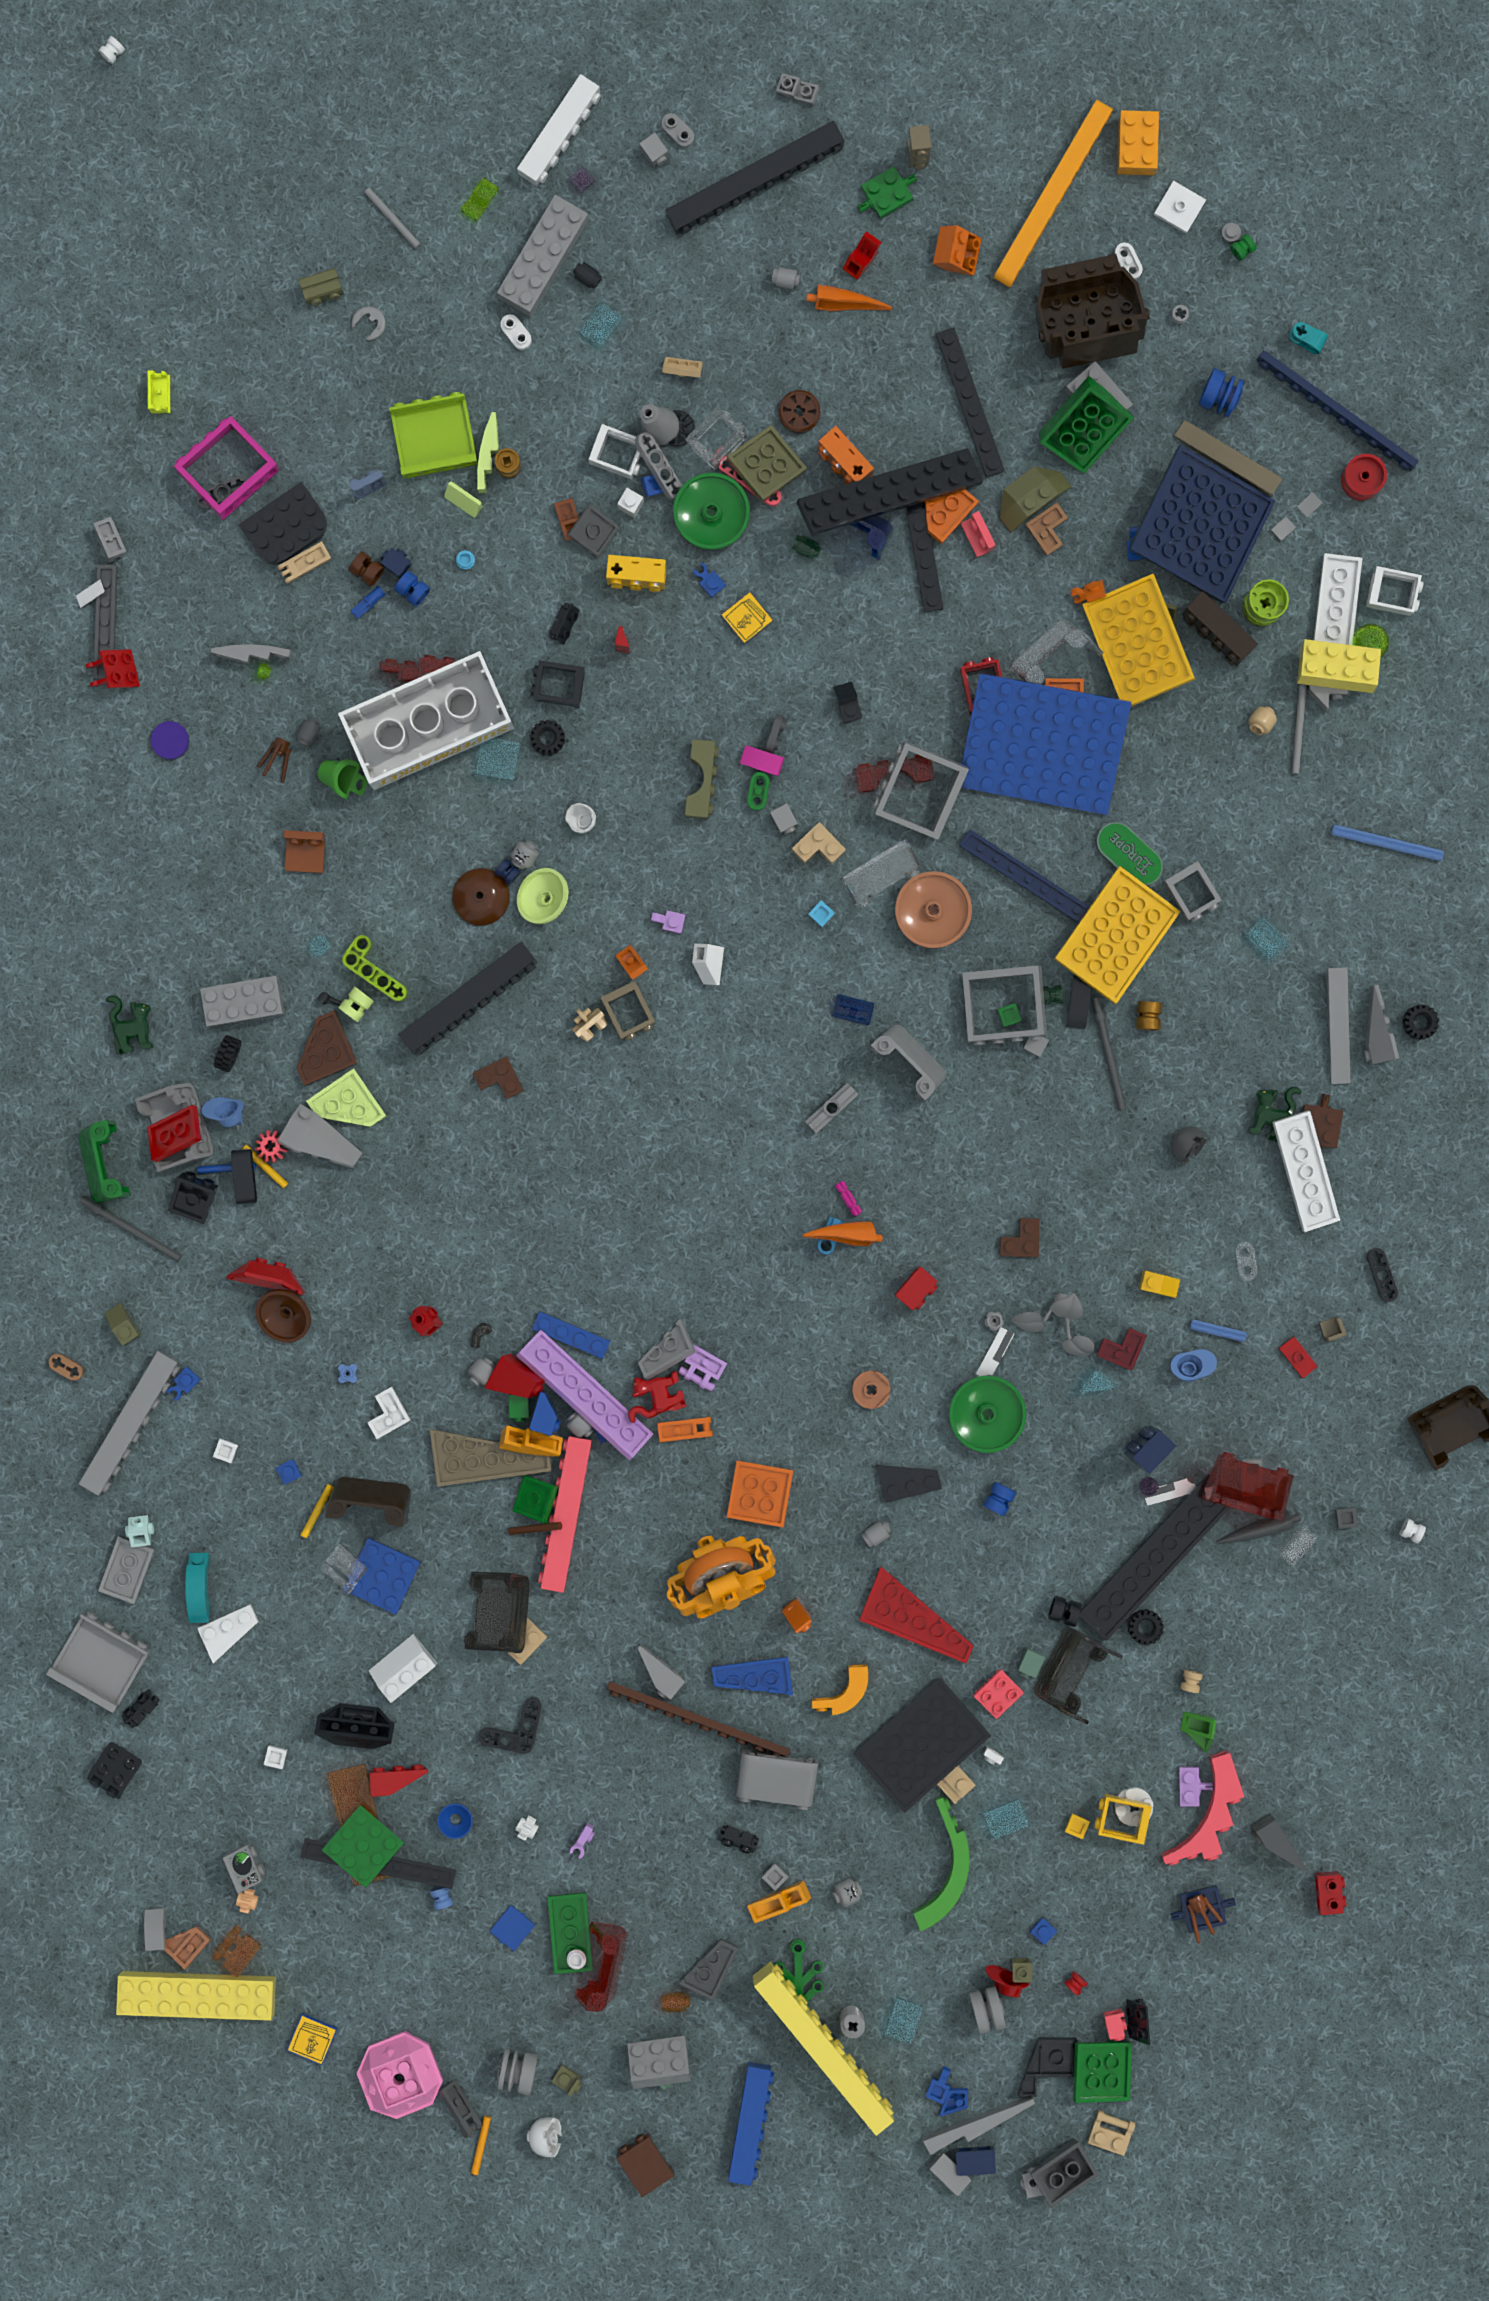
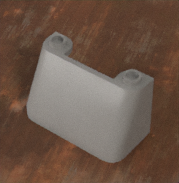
(898, 1038)
(167, 1102)
(776, 1779)

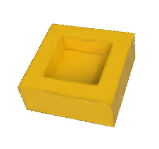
(1077, 1826)

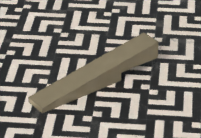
(1228, 458)

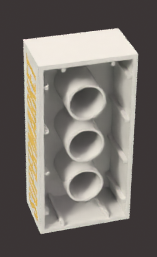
(426, 720)

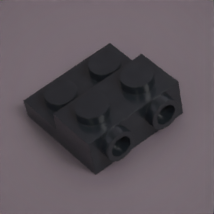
(193, 1197)

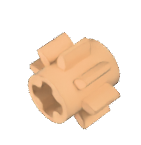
(247, 1900)

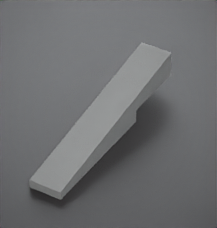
(1338, 1025)
(975, 2125)

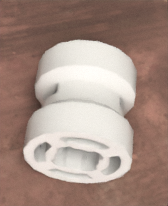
(111, 50)
(1412, 1530)

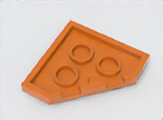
(947, 512)

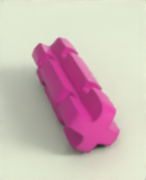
(848, 1198)

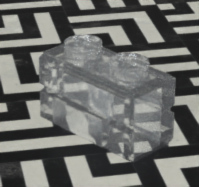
(1296, 1545)

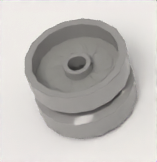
(988, 2010)

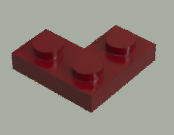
(1124, 1354)

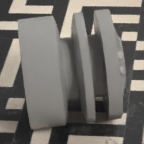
(517, 2072)

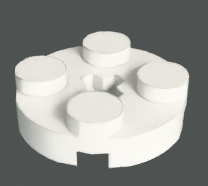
(1123, 1811)

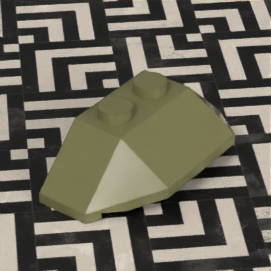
(1030, 495)

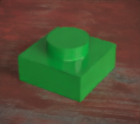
(1010, 1015)

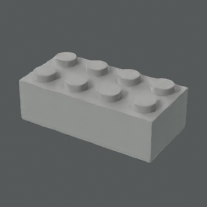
(242, 1001)

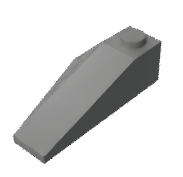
(1379, 1042)
(313, 1135)

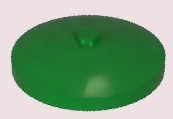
(711, 511)
(987, 1414)

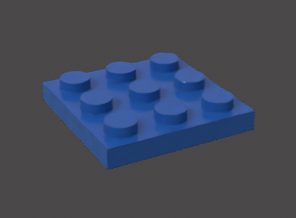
(387, 1575)

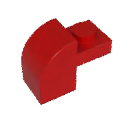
(862, 256)

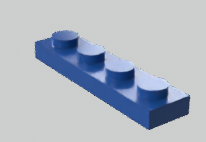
(571, 1335)

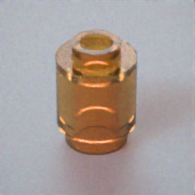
(675, 2002)

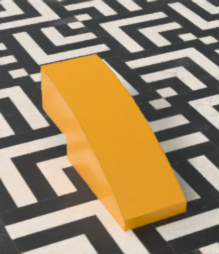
(530, 1442)
(779, 1902)

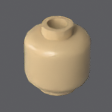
(1262, 720)

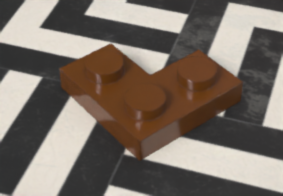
(501, 1073)
(1026, 1244)

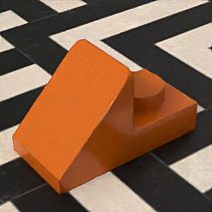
(631, 962)

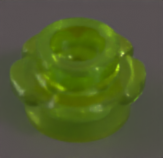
(263, 671)

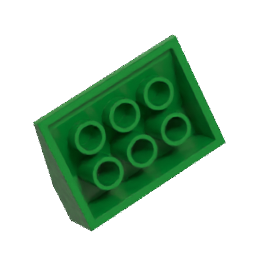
(1085, 425)

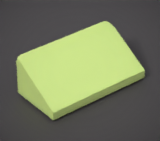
(463, 499)

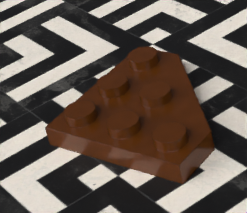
(325, 1050)

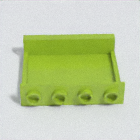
(433, 435)

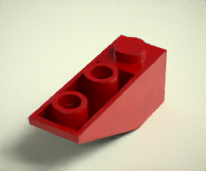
(387, 1782)

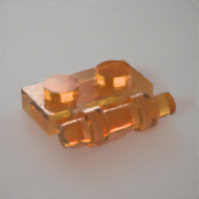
(241, 1955)

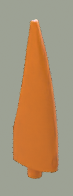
(839, 299)
(848, 1233)

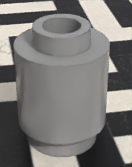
(785, 278)
(876, 1533)

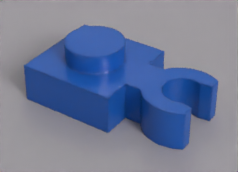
(711, 582)
(185, 1381)

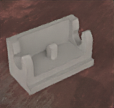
(109, 539)
(946, 2172)

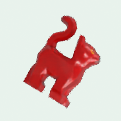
(660, 1396)

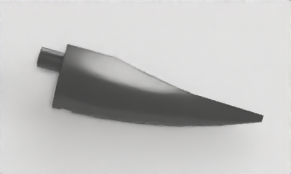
(1261, 1528)

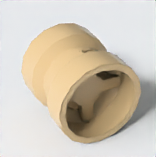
(1191, 1679)

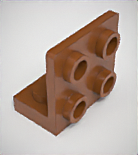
(304, 851)

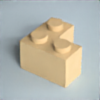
(820, 841)

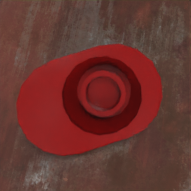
(1004, 1982)

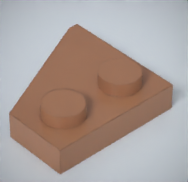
(187, 1946)

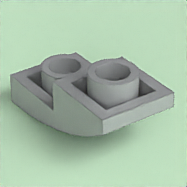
(798, 90)

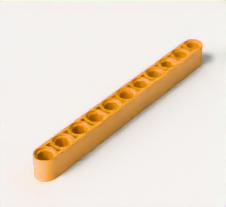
(1053, 193)

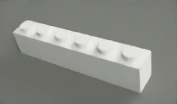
(559, 130)

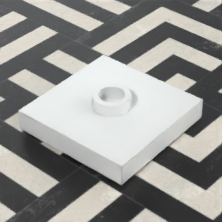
(1179, 207)

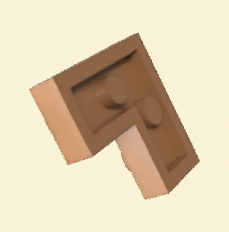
(1042, 528)

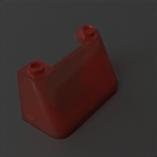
(1248, 1487)
(600, 1993)

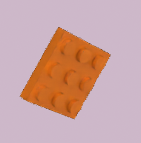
(760, 1493)

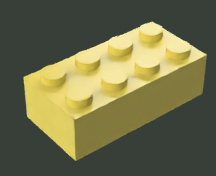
(1339, 666)

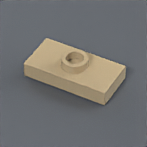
(682, 367)

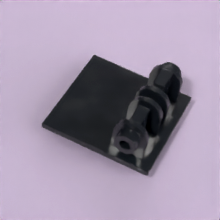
(1138, 2021)

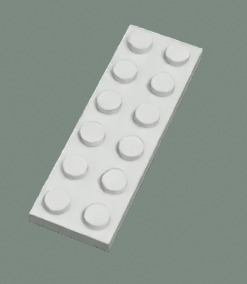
(1337, 599)
(1306, 1171)

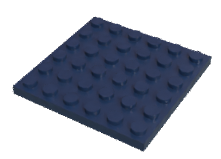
(1201, 524)

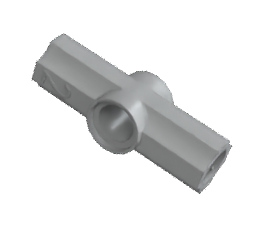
(823, 1117)

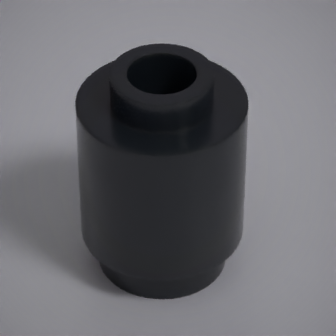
(587, 275)

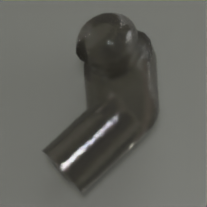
(478, 1332)

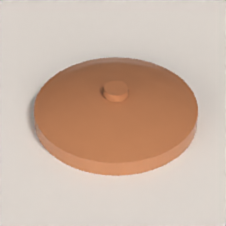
(933, 909)

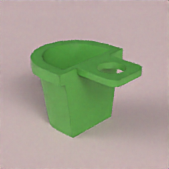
(342, 777)

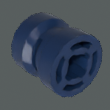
(507, 871)

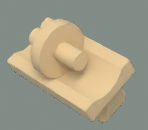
(582, 1028)

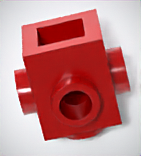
(425, 1320)

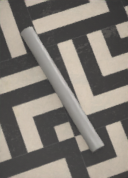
(392, 218)

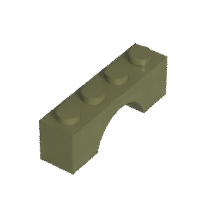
(698, 804)

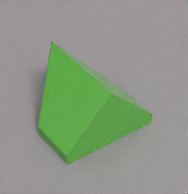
(1199, 1729)

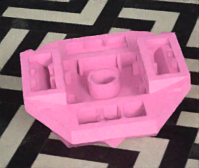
(404, 2056)

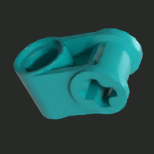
(1310, 339)

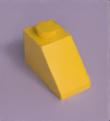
(1159, 1284)

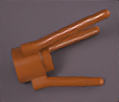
(1198, 1904)

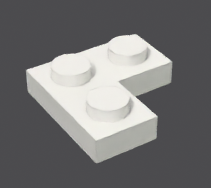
(393, 1415)

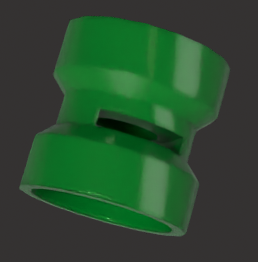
(1243, 247)

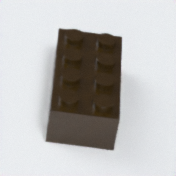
(1219, 629)

